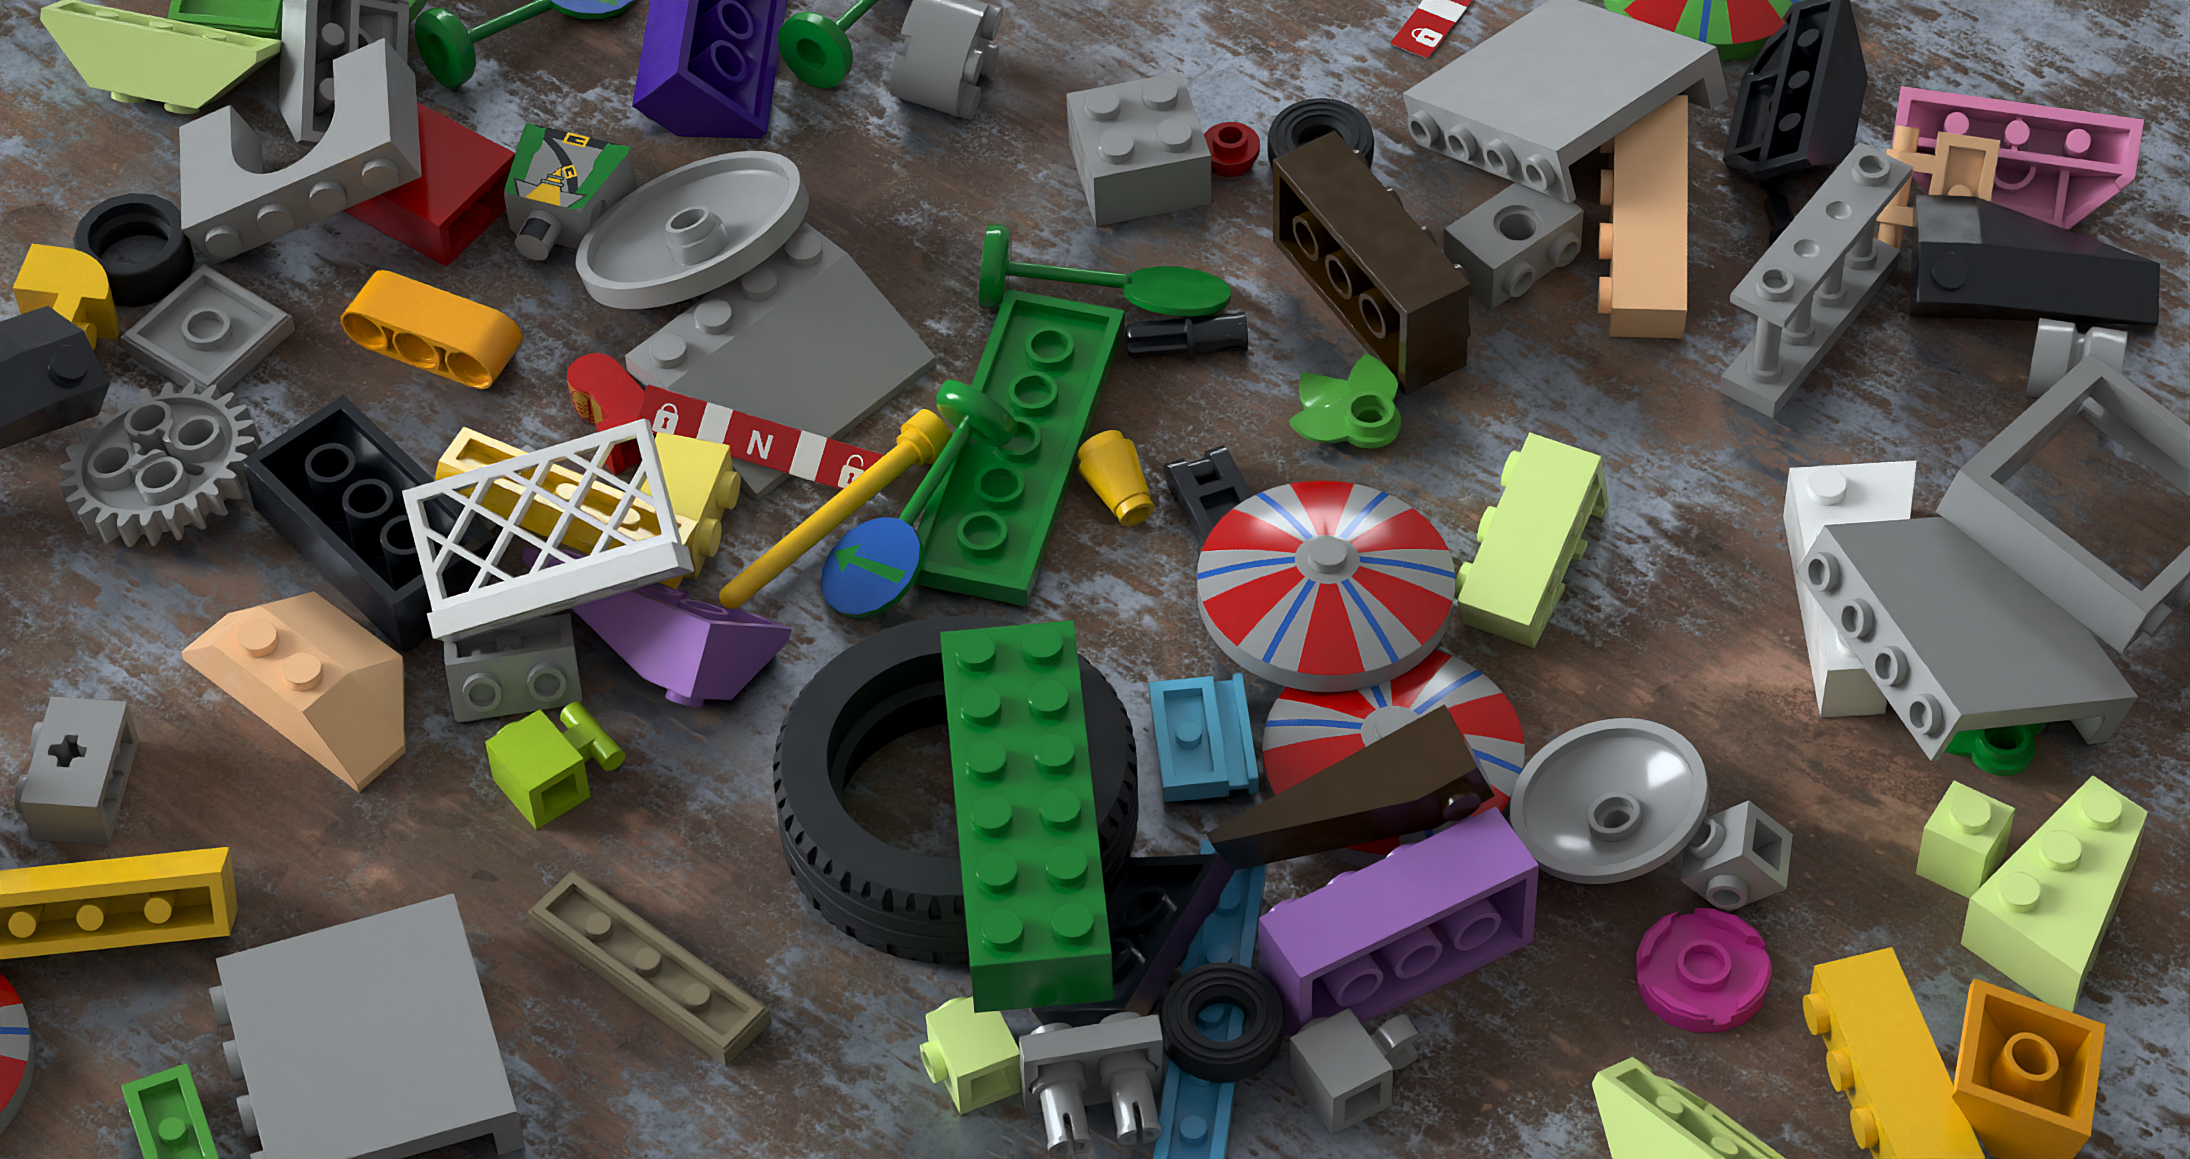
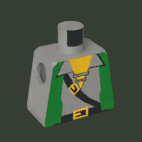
(563, 187)

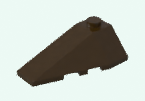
(1380, 792)

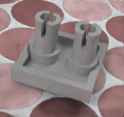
(1089, 1066)

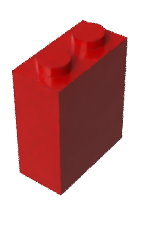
(453, 198)

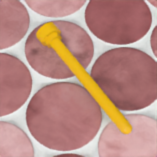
(919, 443)

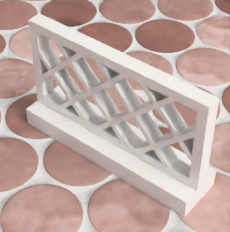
(562, 585)

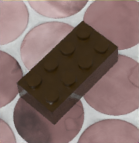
(1371, 261)

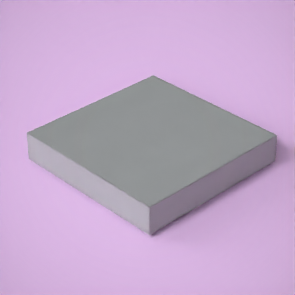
(207, 332)

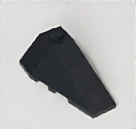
(46, 376)

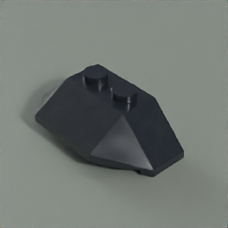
(1800, 95)

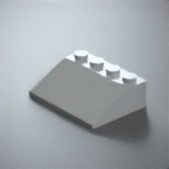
(790, 344)

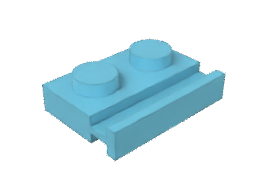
(1202, 738)

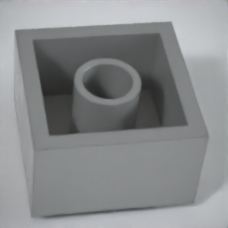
(1139, 149)

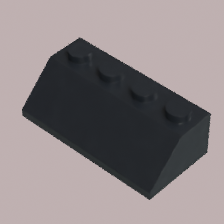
(340, 503)

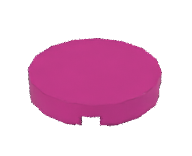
(1703, 970)

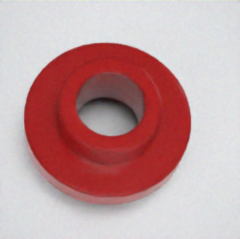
(1232, 148)

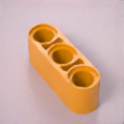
(432, 329)

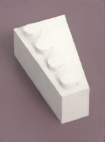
(1829, 497)

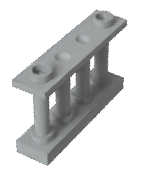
(1815, 280)

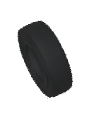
(1320, 117)
(1222, 984)

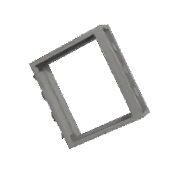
(2039, 549)

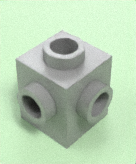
(1737, 857)

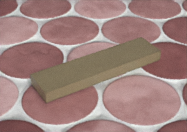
(649, 968)

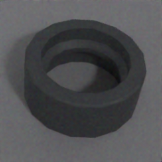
(133, 216)

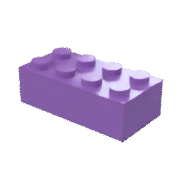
(1402, 923)

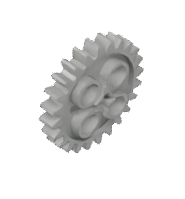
(159, 464)

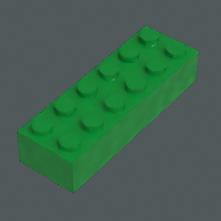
(1026, 818)

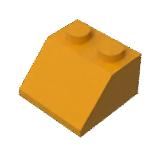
(2027, 1074)

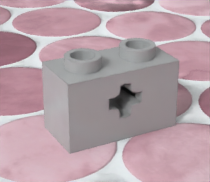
(77, 771)

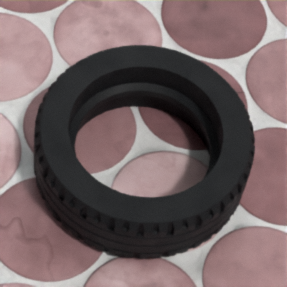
(849, 711)

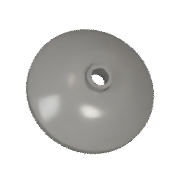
(1610, 800)

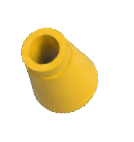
(1116, 475)

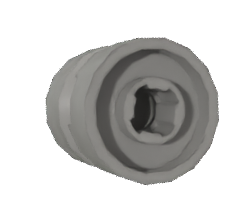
(2061, 348)

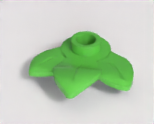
(1351, 409)

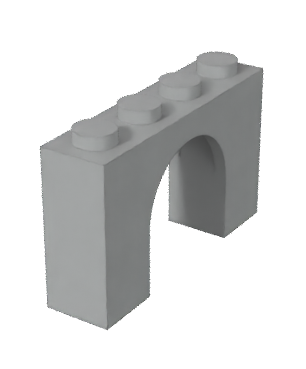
(363, 154)

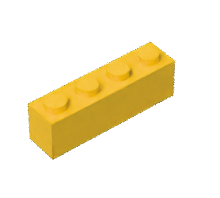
(116, 902)
(1886, 1060)

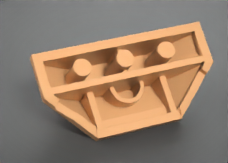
(313, 681)

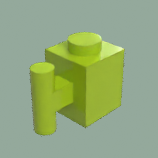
(546, 768)

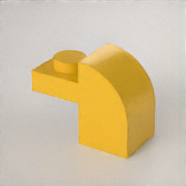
(70, 285)

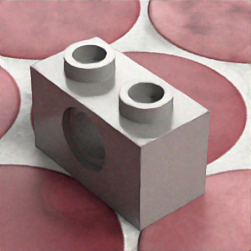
(1513, 241)

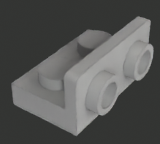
(514, 669)

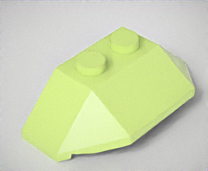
(154, 55)
(1663, 1120)

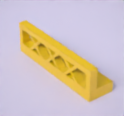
(474, 450)

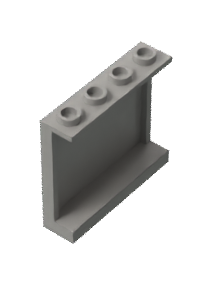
(1557, 91)
(1959, 634)
(365, 1040)

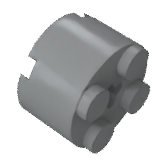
(946, 54)

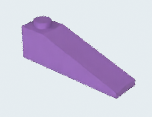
(680, 641)

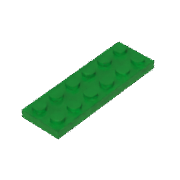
(1001, 503)

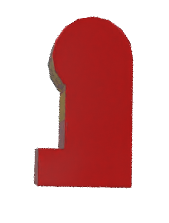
(606, 398)

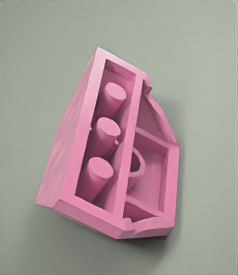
(2049, 158)

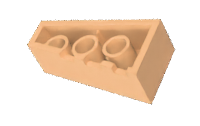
(1646, 225)

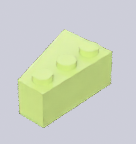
(1531, 539)
(2057, 894)

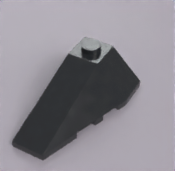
(2009, 266)

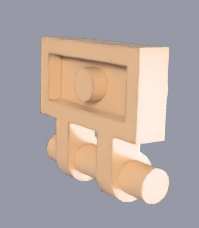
(1958, 168)

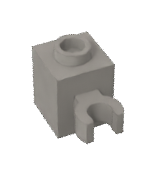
(1345, 1069)

